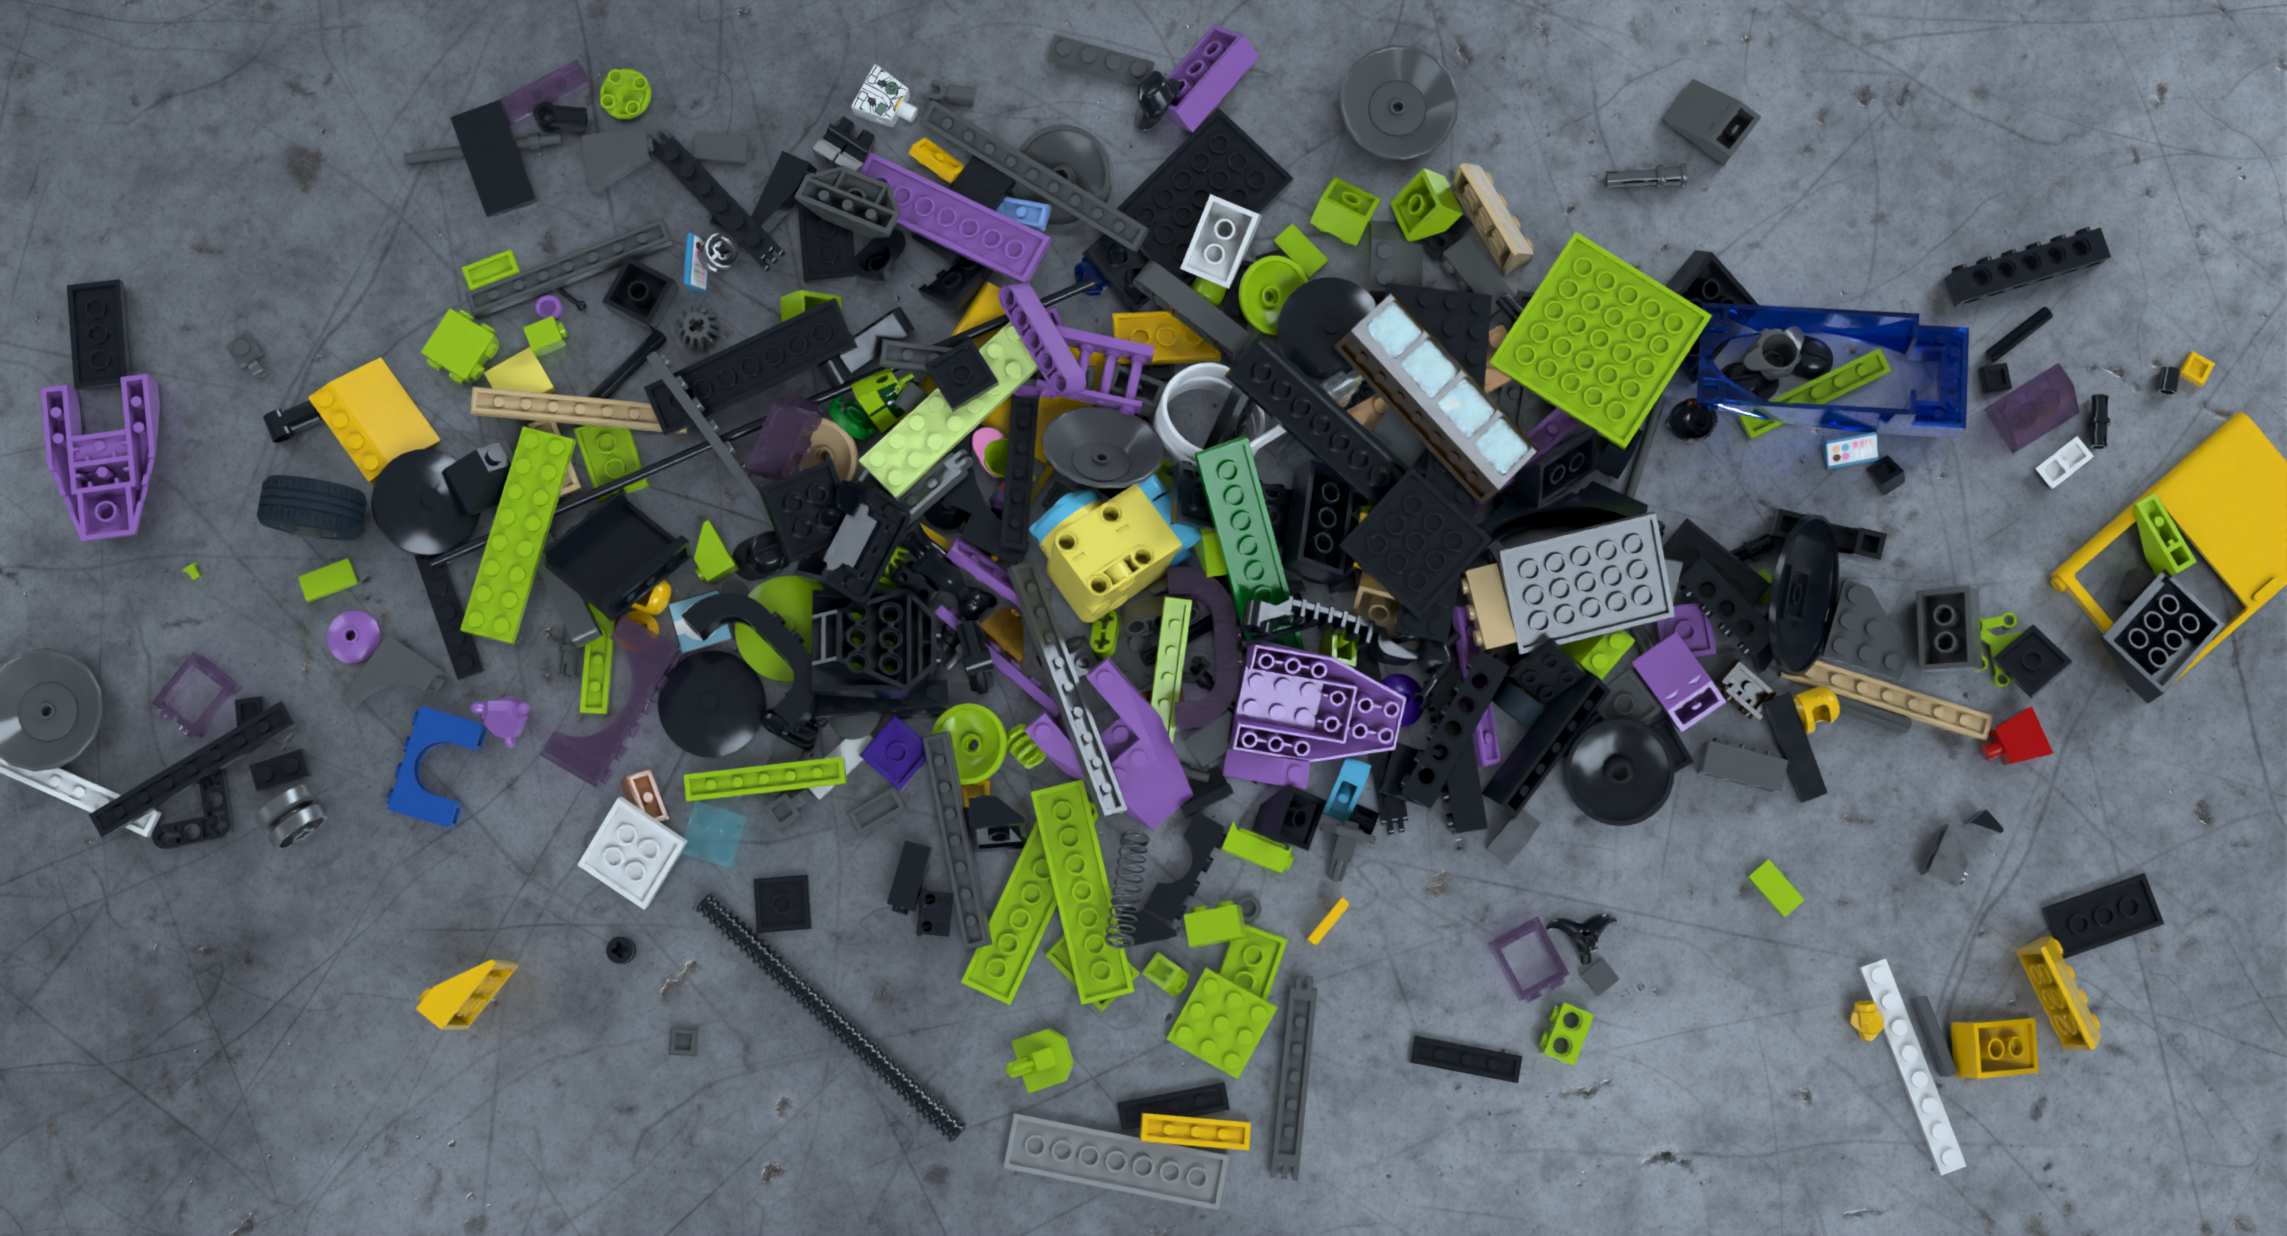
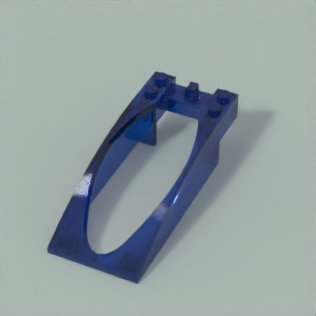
(1889, 331)

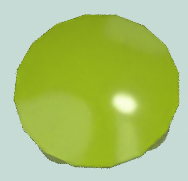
(625, 93)

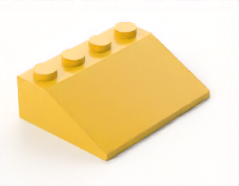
(373, 417)
(2059, 994)
(462, 998)

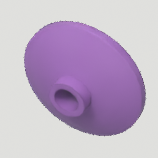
(366, 637)

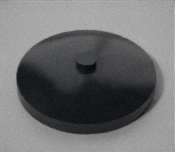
(1316, 320)
(418, 506)
(712, 704)
(1619, 771)

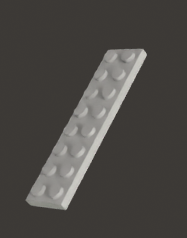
(1116, 1161)

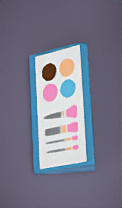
(694, 274)
(1850, 450)

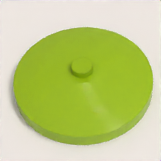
(793, 602)

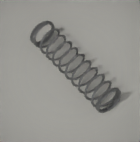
(1129, 939)

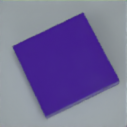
(895, 752)

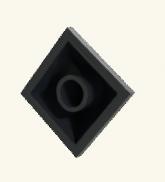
(479, 478)
(1290, 817)
(995, 825)

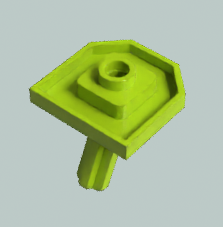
(1041, 1060)

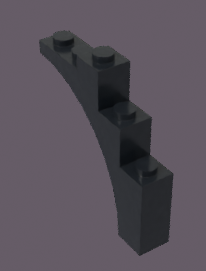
(1589, 507)
(982, 527)

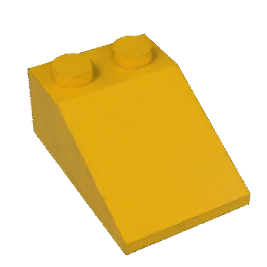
(1994, 1047)

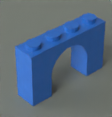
(430, 730)

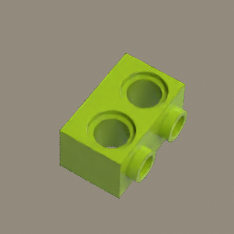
(1572, 1036)

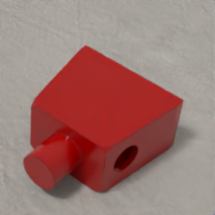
(2017, 739)

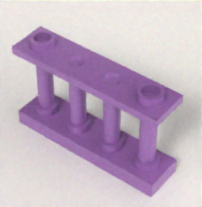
(1112, 349)

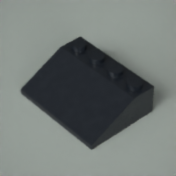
(1705, 280)
(2159, 636)

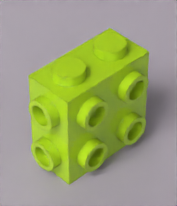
(461, 347)

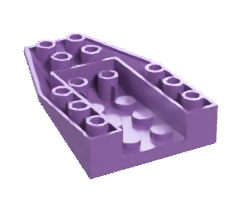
(1311, 707)

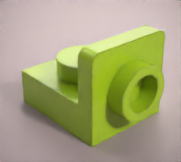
(1166, 974)

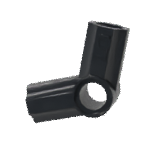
(975, 656)

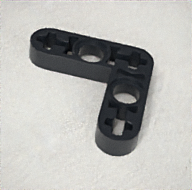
(205, 823)

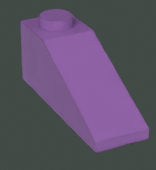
(1266, 768)

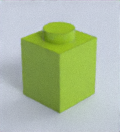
(546, 336)

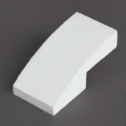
(2064, 462)

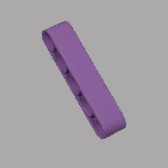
(1042, 339)

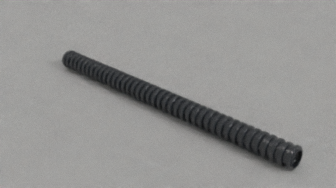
(830, 1017)

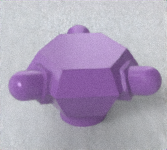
(503, 717)

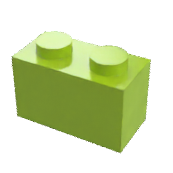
(1215, 925)

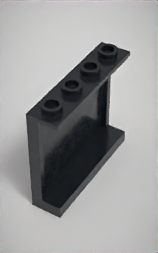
(615, 555)

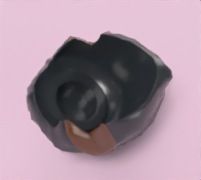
(1691, 421)

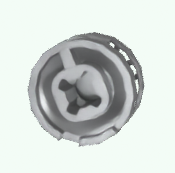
(718, 253)

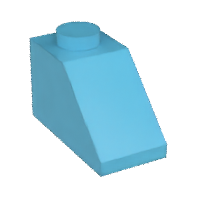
(1347, 788)

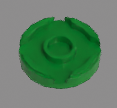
(852, 418)

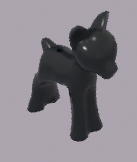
(934, 564)

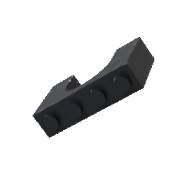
(1850, 541)

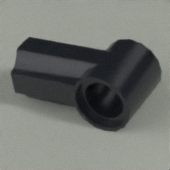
(563, 117)
(285, 423)

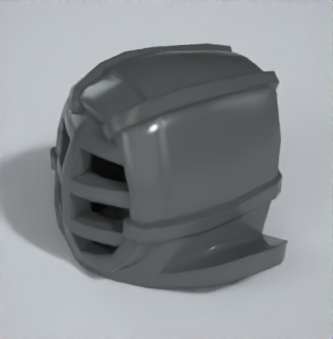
(1775, 352)

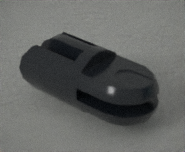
(804, 738)

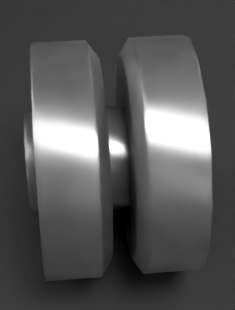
(291, 817)

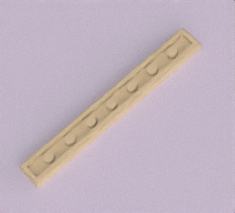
(564, 409)
(1896, 700)

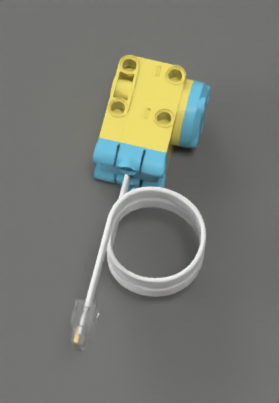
(1119, 547)

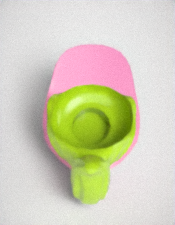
(991, 451)

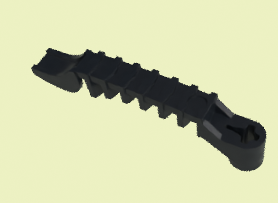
(1261, 616)

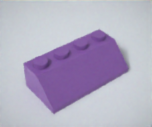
(1208, 75)

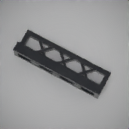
(1231, 418)

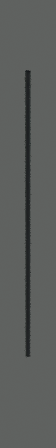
(751, 427)

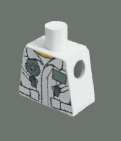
(883, 99)

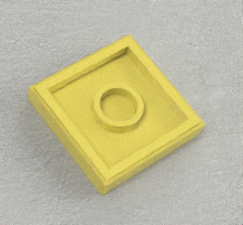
(520, 373)

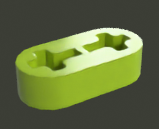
(1110, 634)

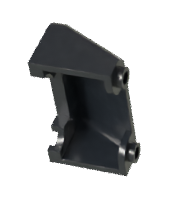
(861, 544)

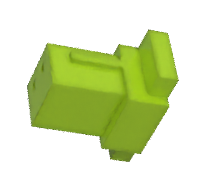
(192, 570)

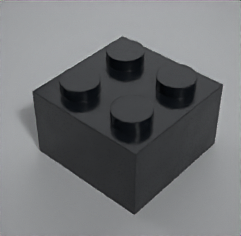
(640, 294)

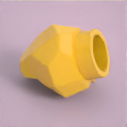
(1867, 1020)

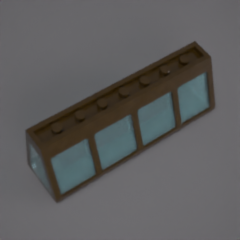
(1436, 398)

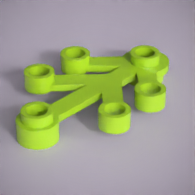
(1997, 643)

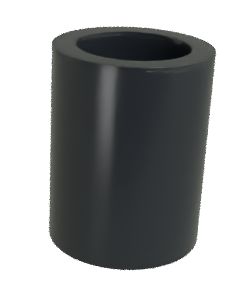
(2169, 380)

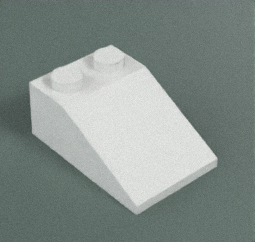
(1220, 241)

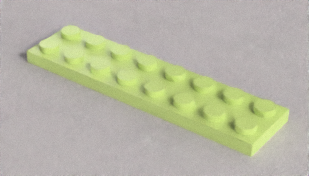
(933, 427)

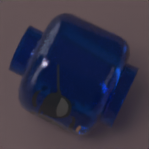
(1084, 271)

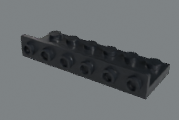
(1192, 510)

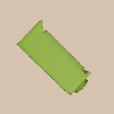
(1257, 849)

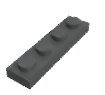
(1099, 61)

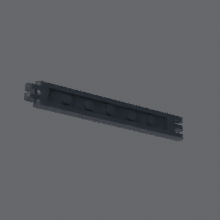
(717, 200)
(1389, 809)

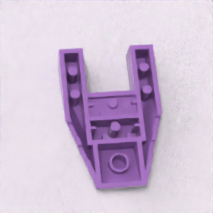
(104, 472)
(1135, 746)

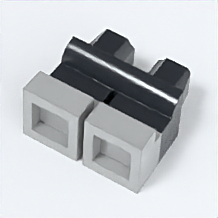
(841, 149)

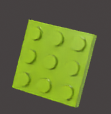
(1222, 1022)

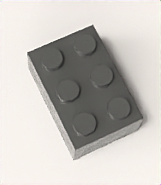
(1949, 629)

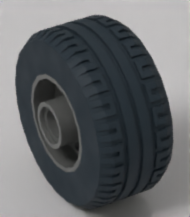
(311, 507)

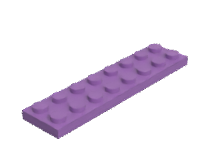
(961, 222)

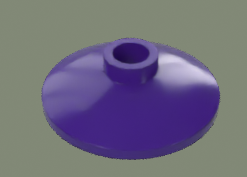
(1408, 687)

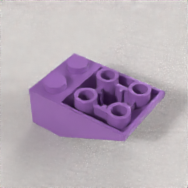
(1678, 682)

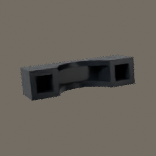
(1202, 837)

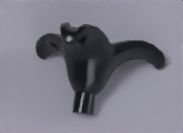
(1584, 934)

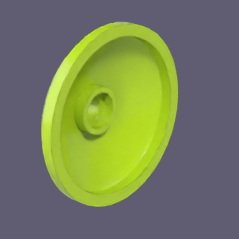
(1278, 279)
(971, 723)

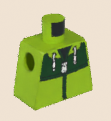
(878, 396)

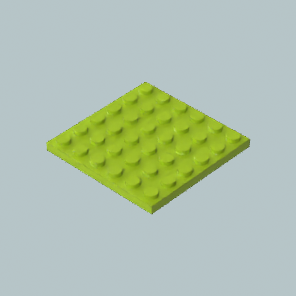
(1600, 340)

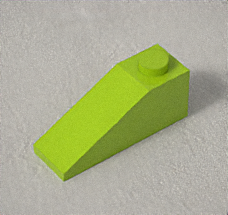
(2160, 538)

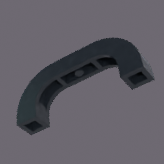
(729, 608)

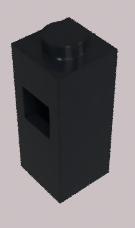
(909, 877)

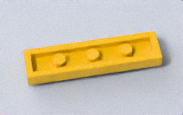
(1195, 1132)

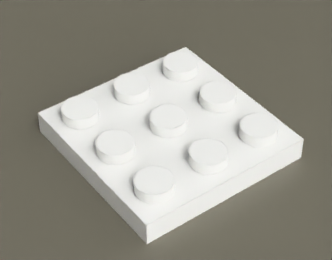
(632, 853)

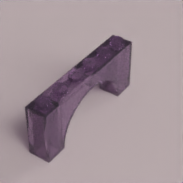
(650, 661)

